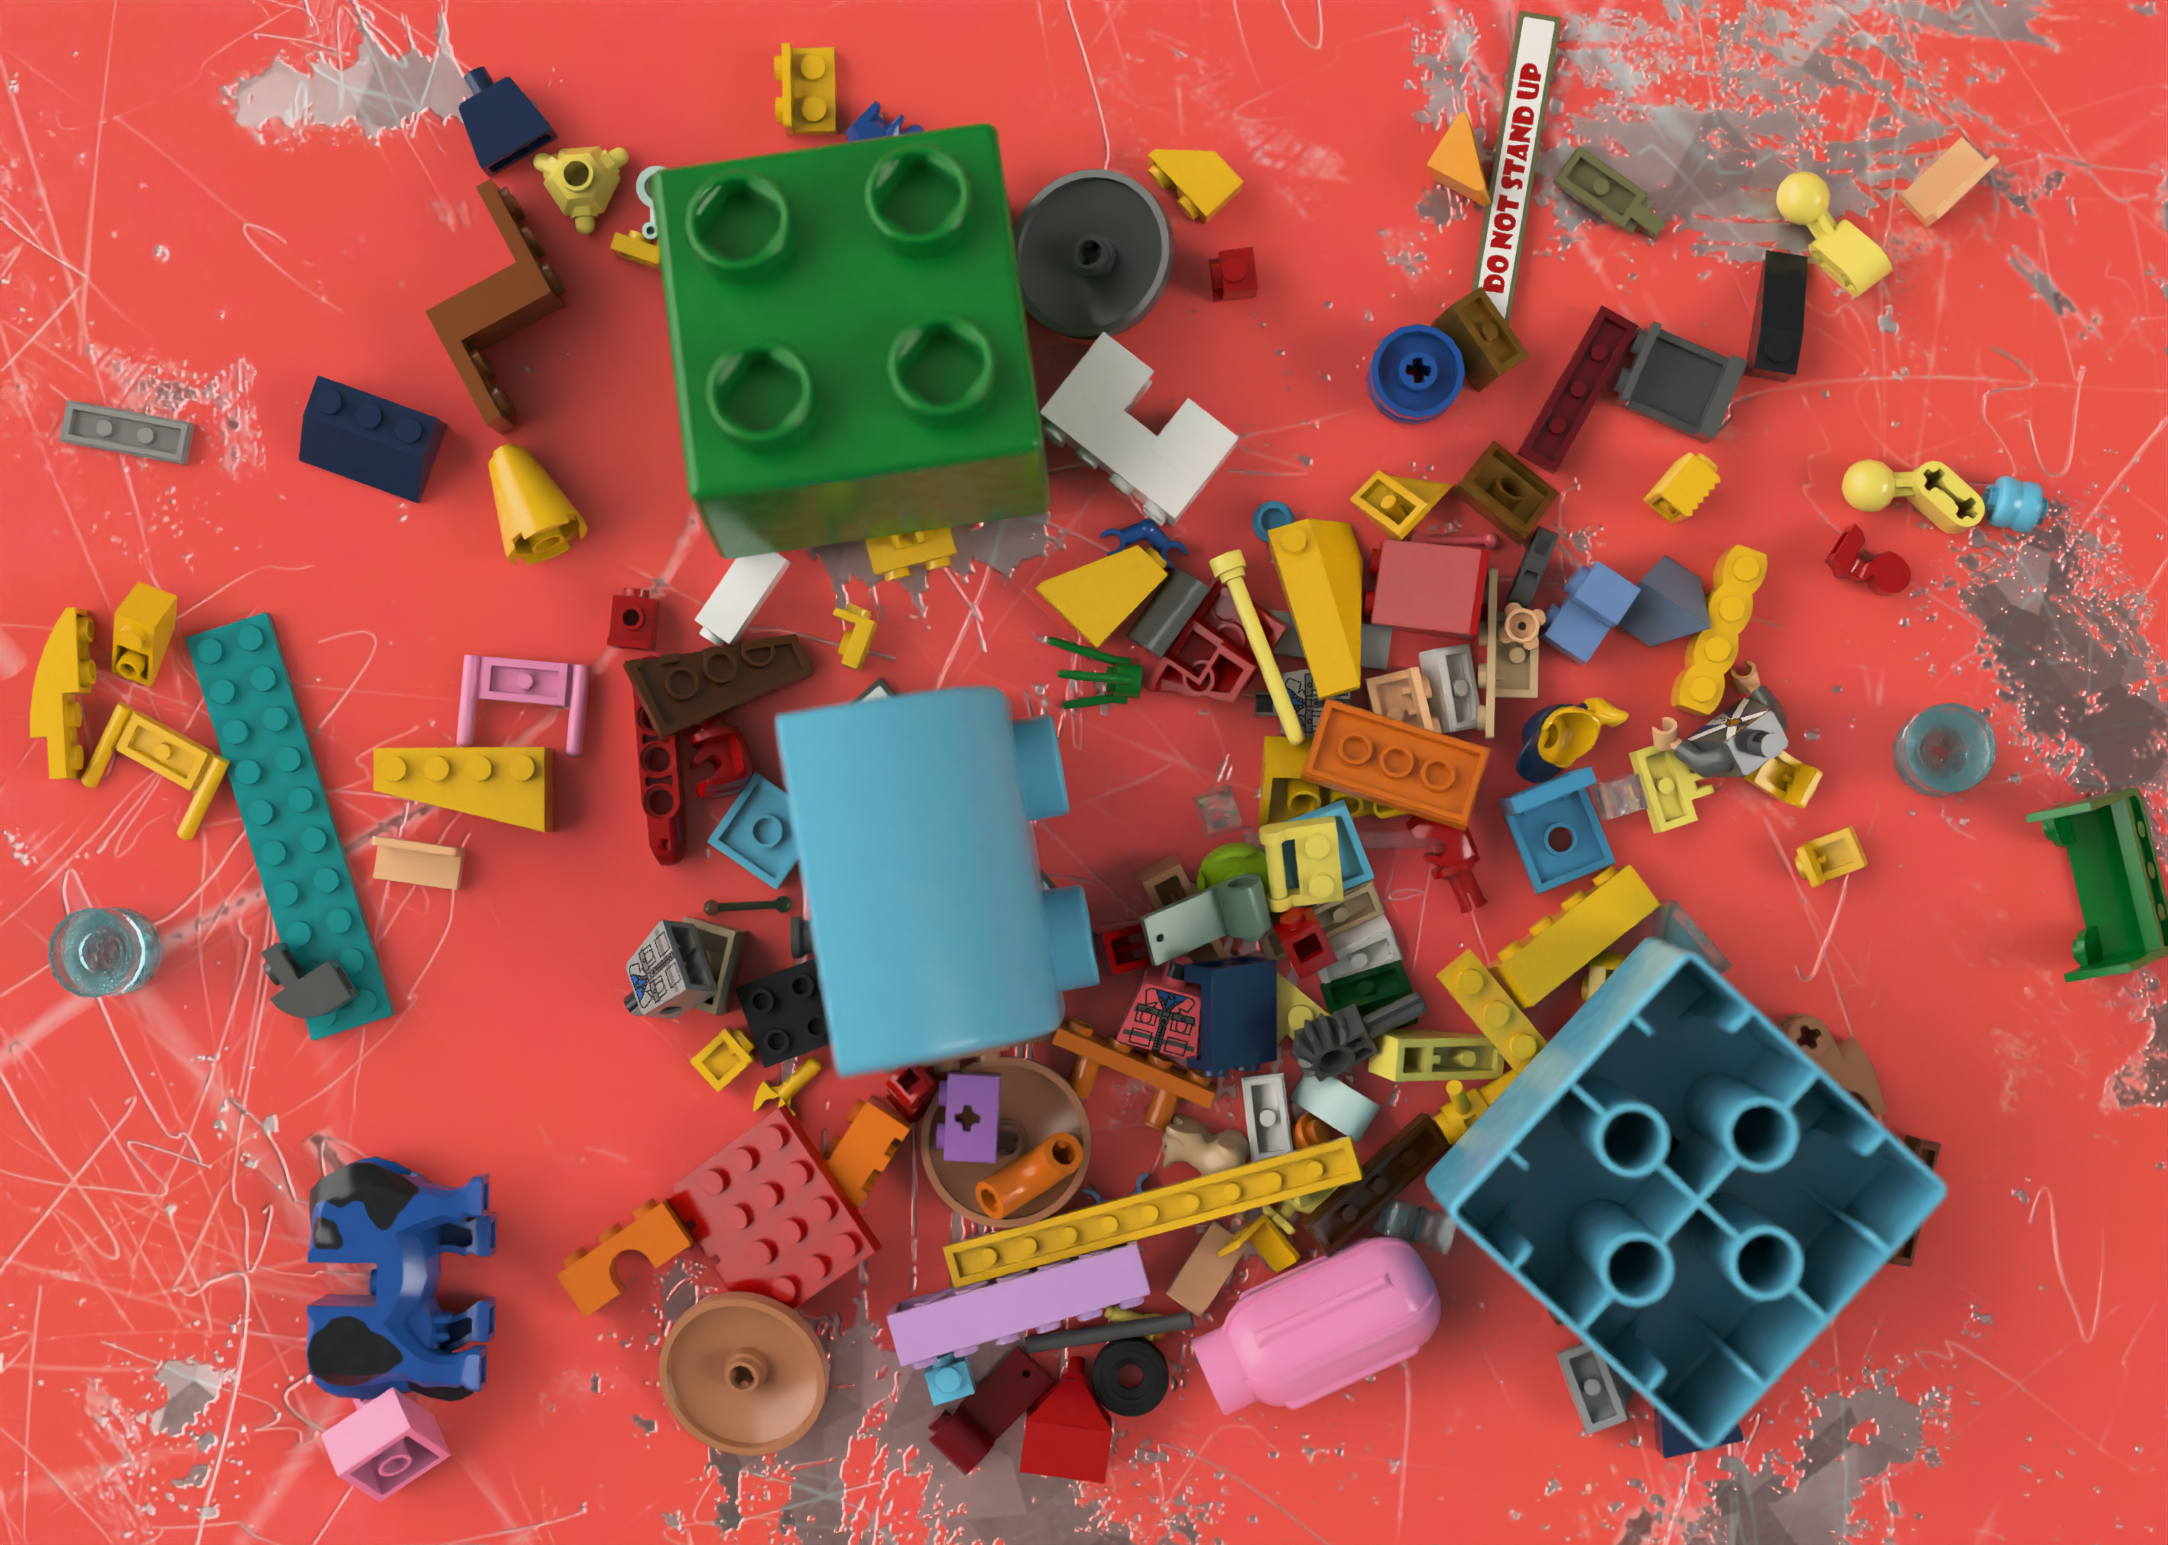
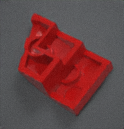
(1214, 652)

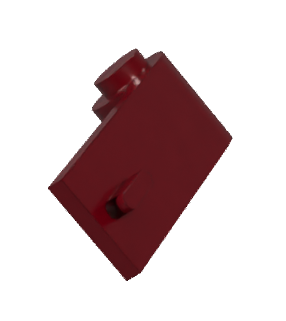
(983, 1417)

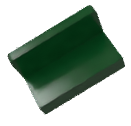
(1368, 989)

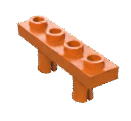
(1154, 1069)

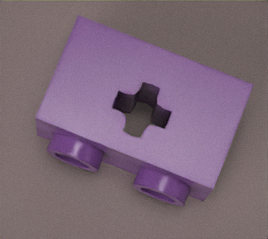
(980, 1140)

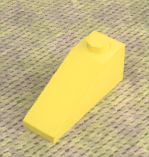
(1434, 1056)

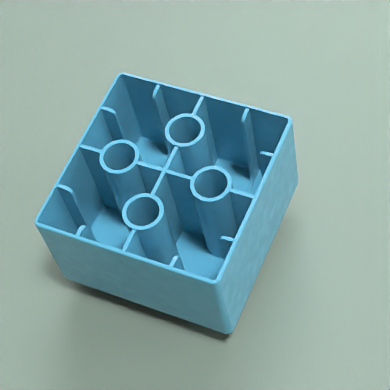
(1730, 1250)

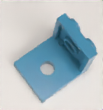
(1550, 805)

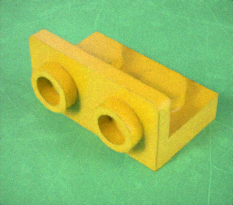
(808, 90)

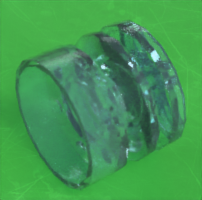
(1961, 733)
(82, 949)

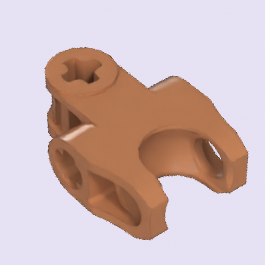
(1842, 1062)

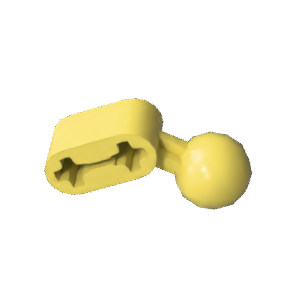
(1838, 247)
(1872, 485)

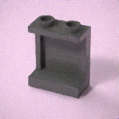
(1678, 383)

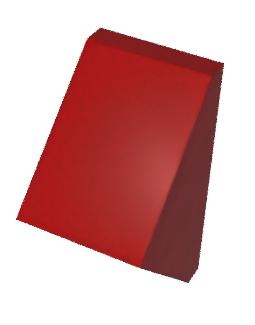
(1123, 949)

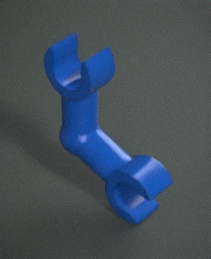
(1145, 529)

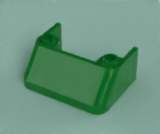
(2114, 881)

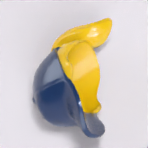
(1561, 735)

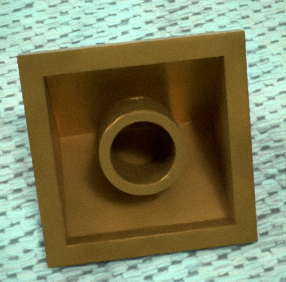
(1505, 492)

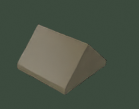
(724, 952)

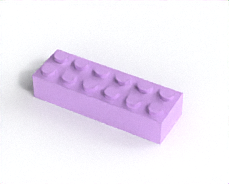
(1016, 1302)

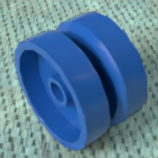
(1421, 350)

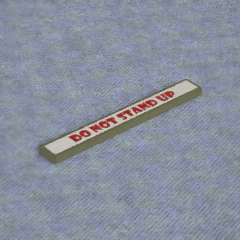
(1515, 158)

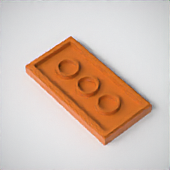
(1395, 764)

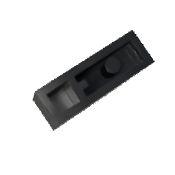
(1778, 317)

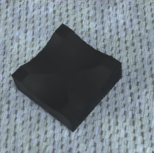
(786, 1013)

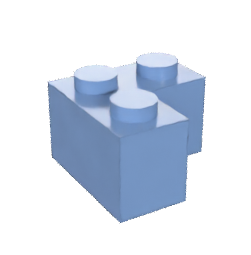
(1593, 605)

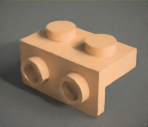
(1402, 697)

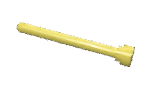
(1230, 570)

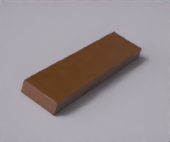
(1383, 1179)

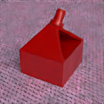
(1068, 1431)

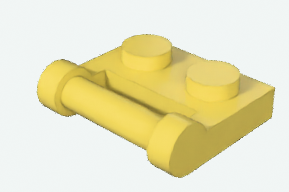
(1315, 862)

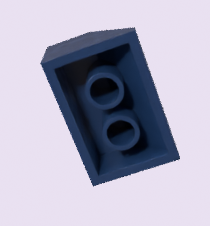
(369, 439)

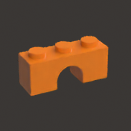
(593, 1276)

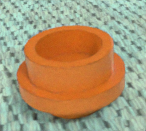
(1309, 1131)

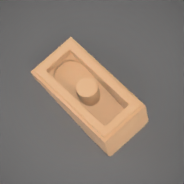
(1204, 1271)

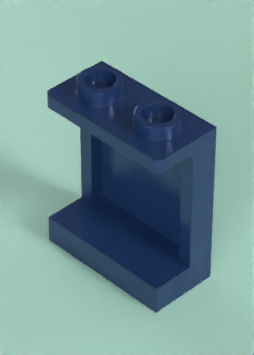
(1235, 1013)

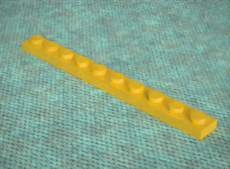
(1154, 1211)

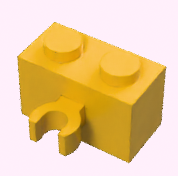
(898, 553)

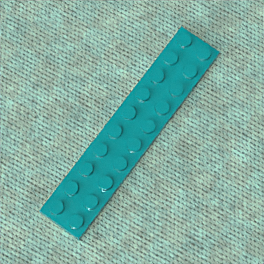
(288, 813)

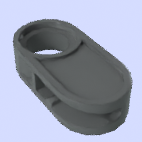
(1532, 567)

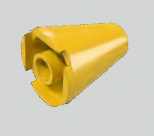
(531, 508)

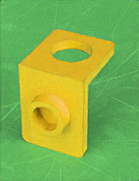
(1267, 1240)

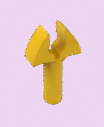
(788, 1087)

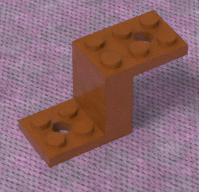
(497, 307)

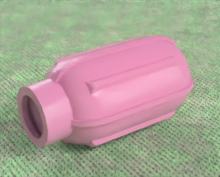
(1321, 1326)

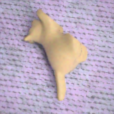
(1191, 1143)

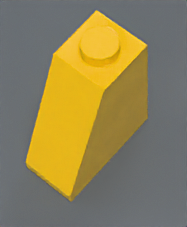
(1105, 592)

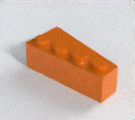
(866, 1147)

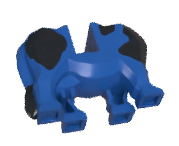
(398, 1332)

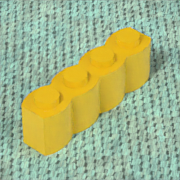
(1714, 650)

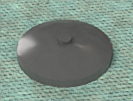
(1093, 254)

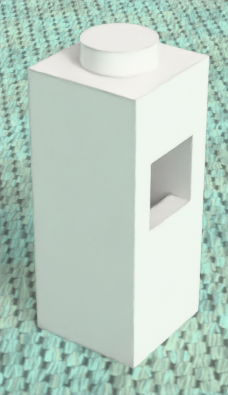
(740, 597)

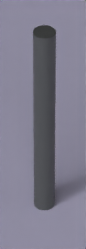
(1109, 1332)

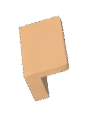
(1946, 182)
(418, 862)

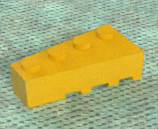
(487, 782)
(1572, 936)

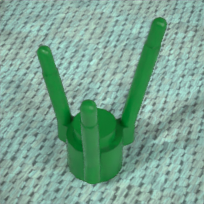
(1122, 679)

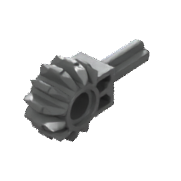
(1346, 1037)

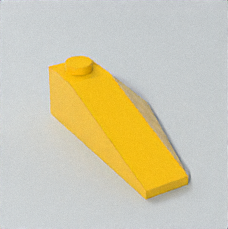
(1323, 591)
(1287, 796)

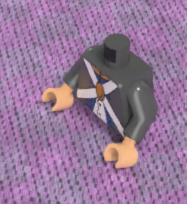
(1737, 738)

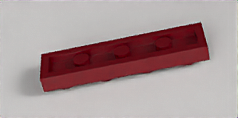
(1577, 389)

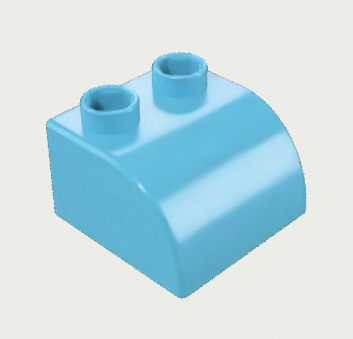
(932, 874)

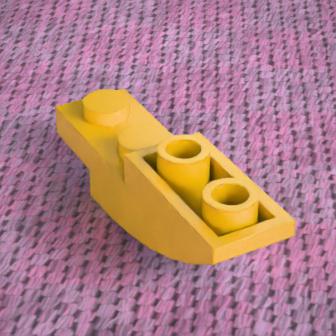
(62, 674)

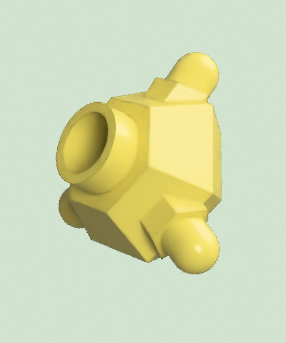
(582, 181)

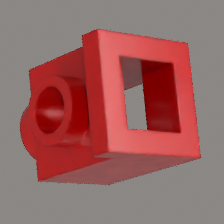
(1233, 275)
(643, 634)
(1301, 935)

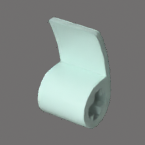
(1336, 1105)

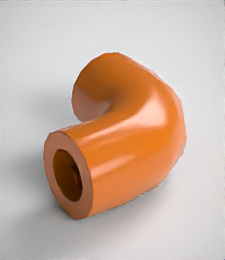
(1029, 1175)

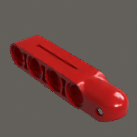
(668, 825)

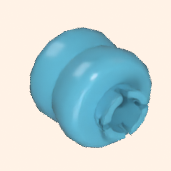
(2015, 504)

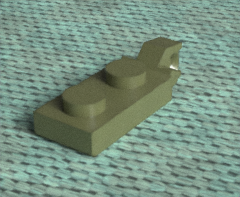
(1609, 194)

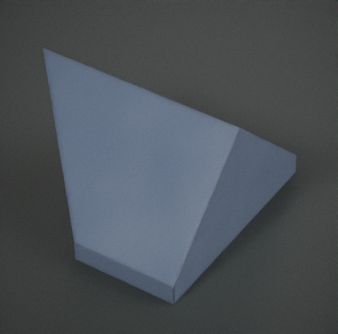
(1667, 605)

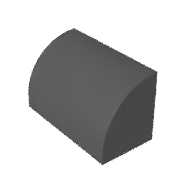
(1168, 613)

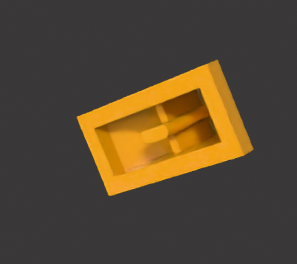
(1458, 162)

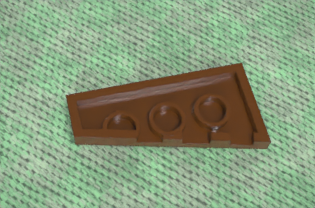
(708, 683)

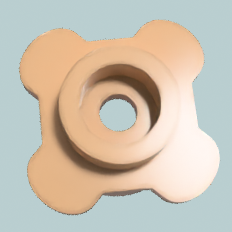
(1526, 637)

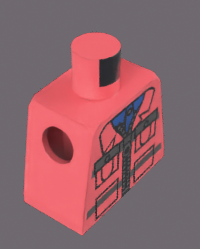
(1164, 1012)

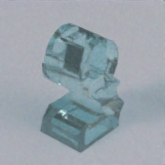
(1416, 1224)

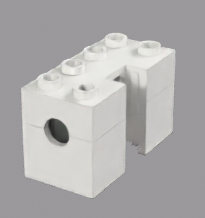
(1094, 420)

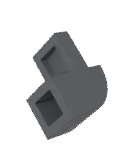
(307, 994)

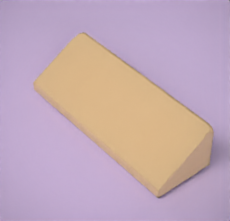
(1359, 905)

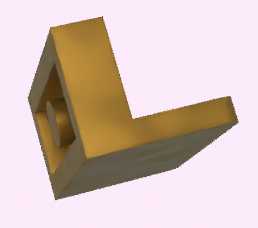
(1482, 337)

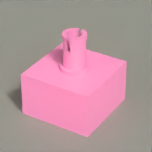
(385, 1444)

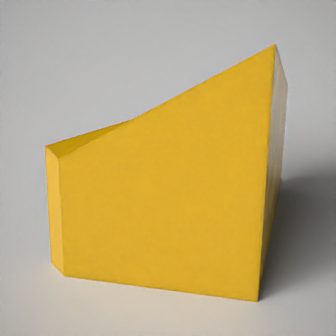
(1397, 502)

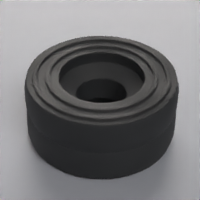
(1134, 1400)

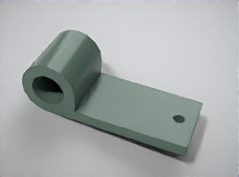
(1228, 908)

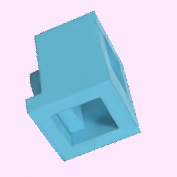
(950, 1378)

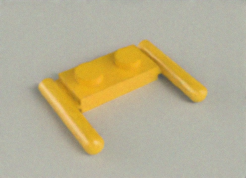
(163, 752)

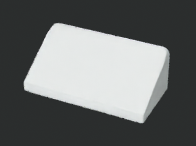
(1452, 686)
(1362, 949)
(1266, 1115)

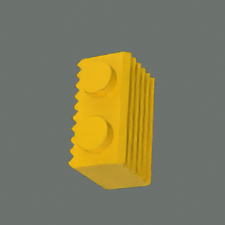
(1683, 487)

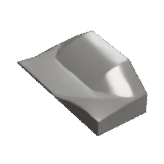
(1594, 1387)

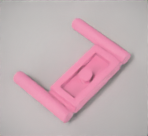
(525, 683)

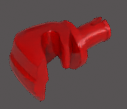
(727, 752)
(1454, 862)

